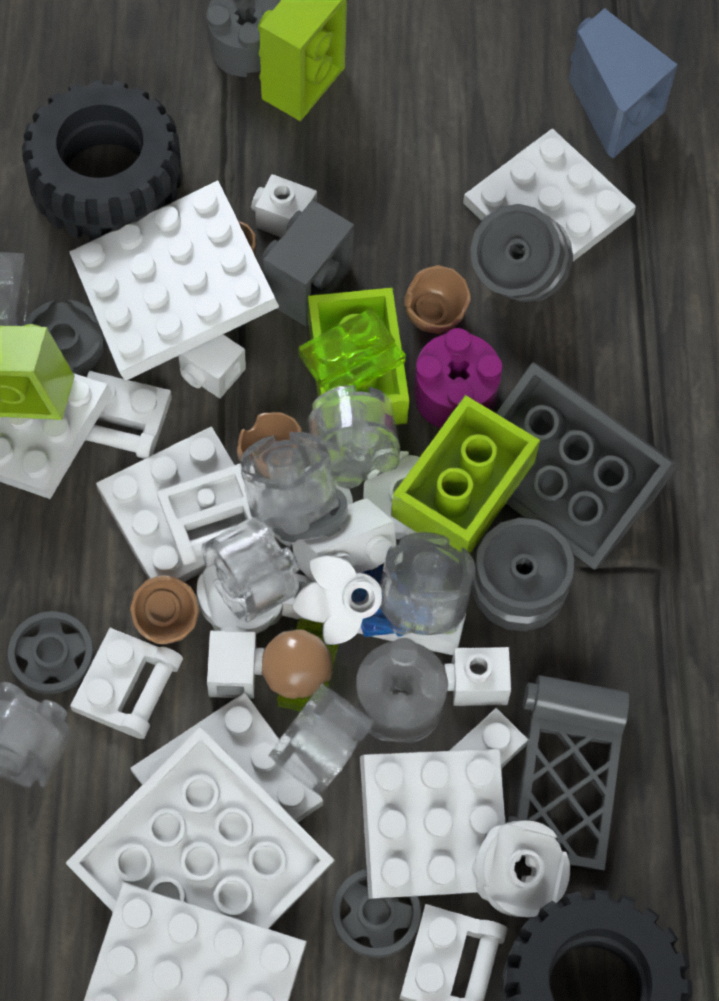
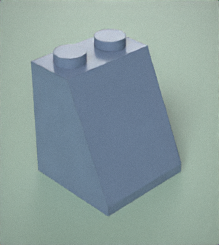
(619, 80)

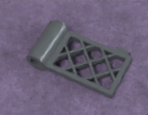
(583, 714)

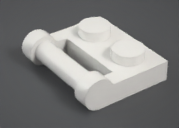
(135, 407)
(200, 504)
(114, 676)
(439, 952)

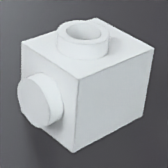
(278, 203)
(213, 365)
(233, 662)
(479, 676)

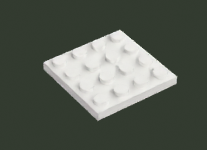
(172, 280)
(205, 839)
(189, 953)

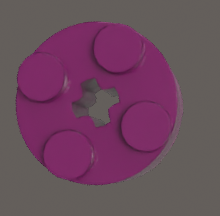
(452, 368)

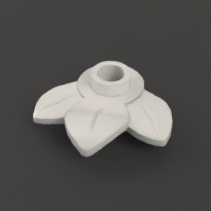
(330, 598)

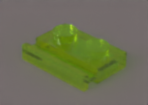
(352, 353)

